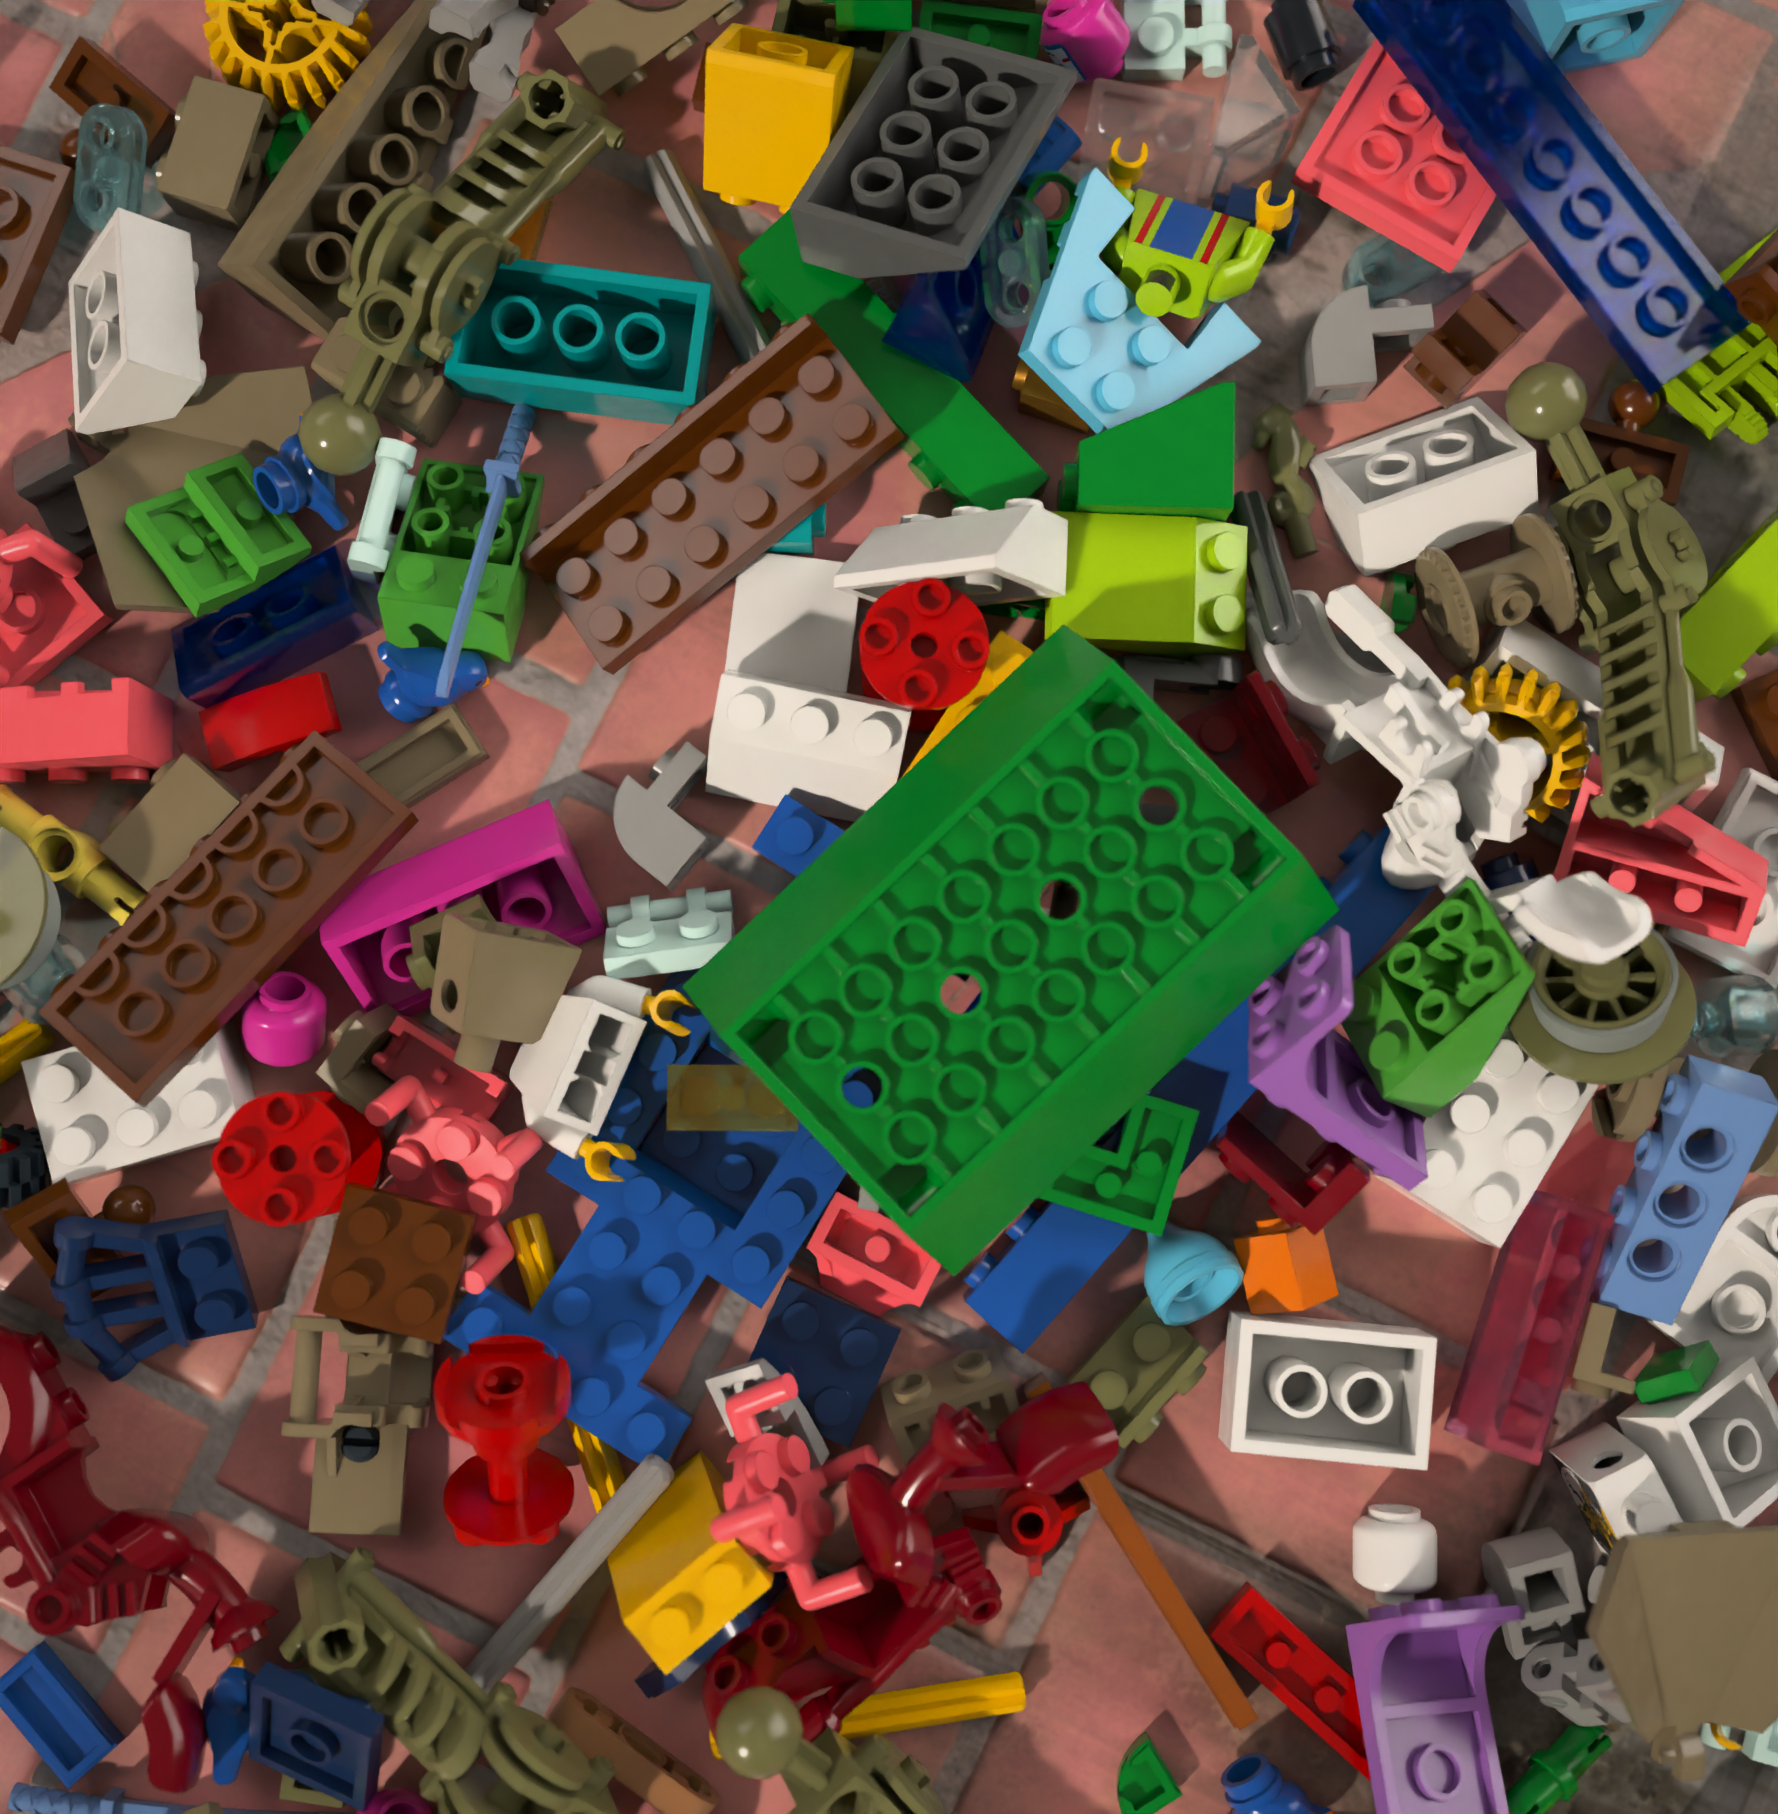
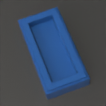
(57, 1714)

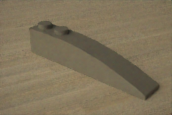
(364, 144)

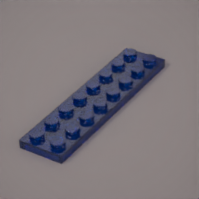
(1562, 180)

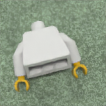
(581, 1062)

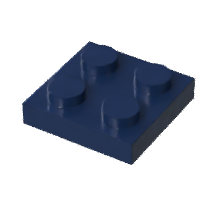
(830, 1352)
(315, 1735)

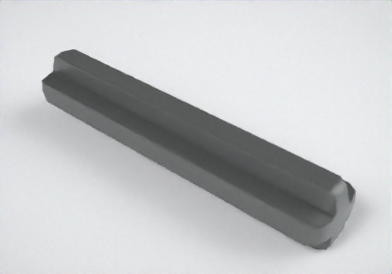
(1267, 570)

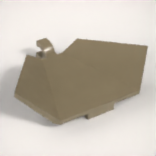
(230, 416)
(1691, 1634)

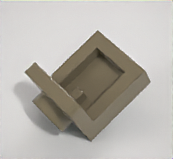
(350, 1063)
(1590, 1354)

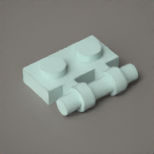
(1162, 42)
(667, 933)

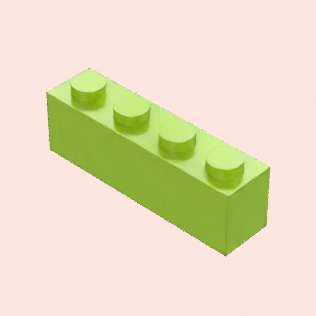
(1733, 615)

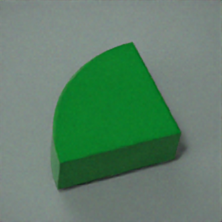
(292, 130)
(1398, 601)
(1144, 1779)

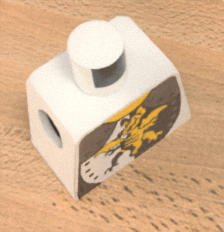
(1616, 1498)

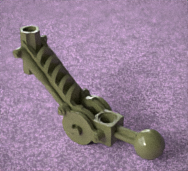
(513, 169)
(1625, 602)
(387, 1656)
(763, 1737)

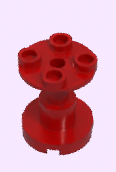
(923, 649)
(295, 1154)
(502, 1405)

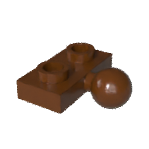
(95, 77)
(1626, 446)
(36, 1217)

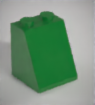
(1160, 462)

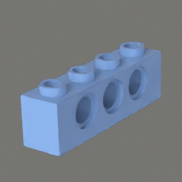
(1702, 1095)

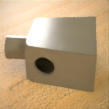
(497, 984)

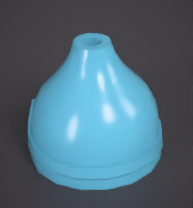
(1188, 1274)

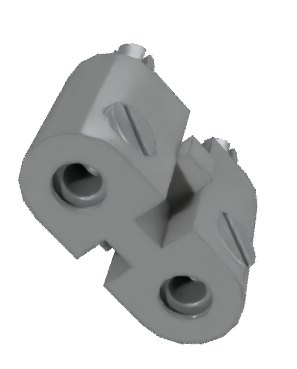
(1574, 1684)

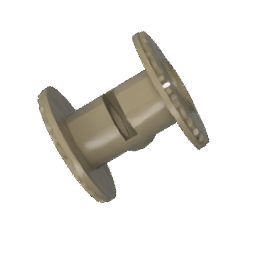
(1499, 592)

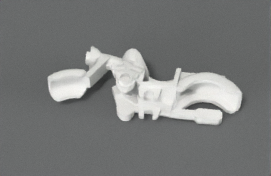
(1451, 768)

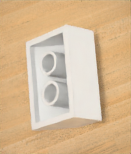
(134, 326)
(1425, 485)
(981, 552)
(803, 742)

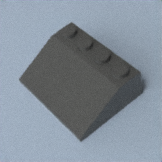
(926, 157)

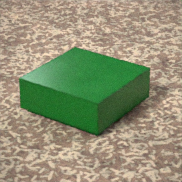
(1676, 1373)

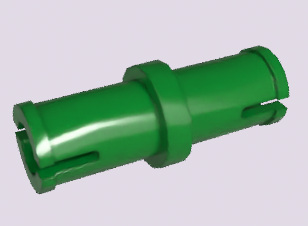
(1556, 1771)

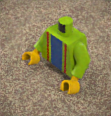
(1184, 254)

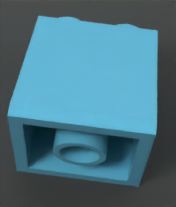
(1594, 31)

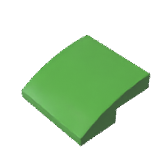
(216, 535)

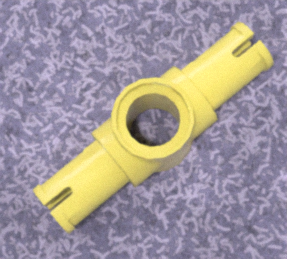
(90, 870)

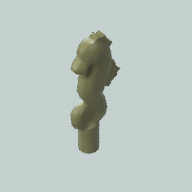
(1288, 454)

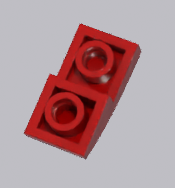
(268, 720)

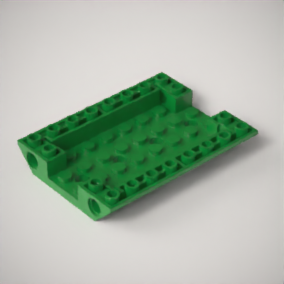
(1070, 1009)

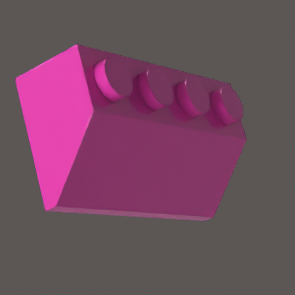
(516, 865)

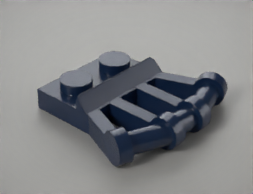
(194, 1274)

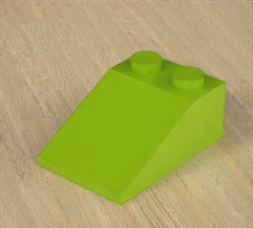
(1153, 584)

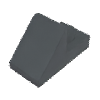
(46, 480)

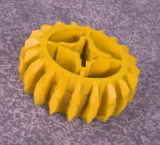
(303, 52)
(1547, 722)

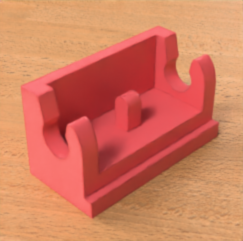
(429, 1057)

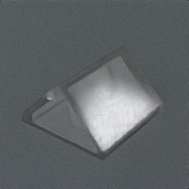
(1249, 124)

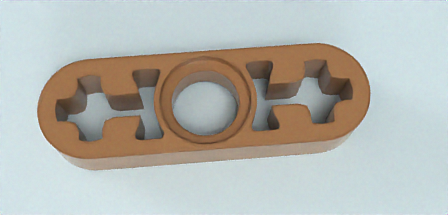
(637, 1758)

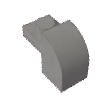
(1342, 345)
(648, 821)
(1542, 1576)

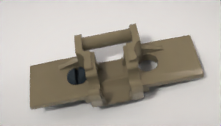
(365, 1443)

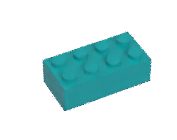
(587, 342)

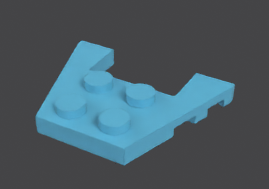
(1096, 341)

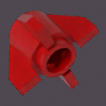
(1030, 1539)

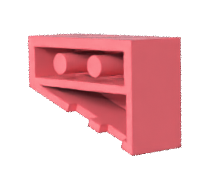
(84, 732)
(1673, 863)

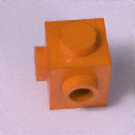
(1284, 1267)

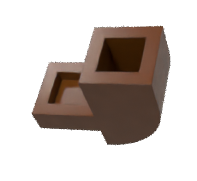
(1464, 348)

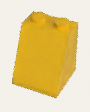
(770, 112)
(672, 1574)

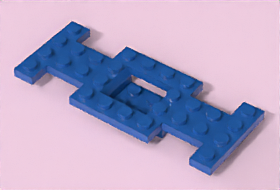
(684, 1212)

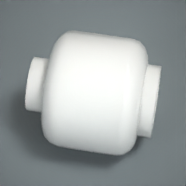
(1394, 1552)

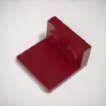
(1255, 744)
(1294, 1195)

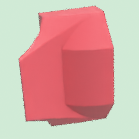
(869, 1258)

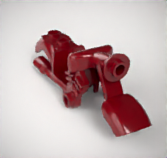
(108, 1561)
(915, 1577)

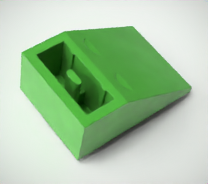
(434, 556)
(1438, 1002)

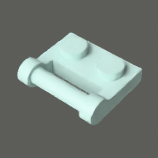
(388, 492)

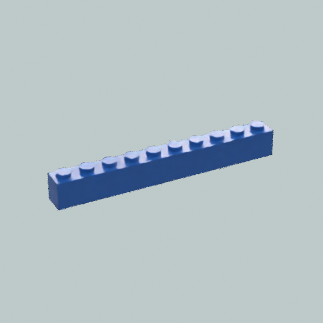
(1062, 1247)

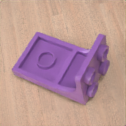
(1318, 1071)
(1428, 1704)

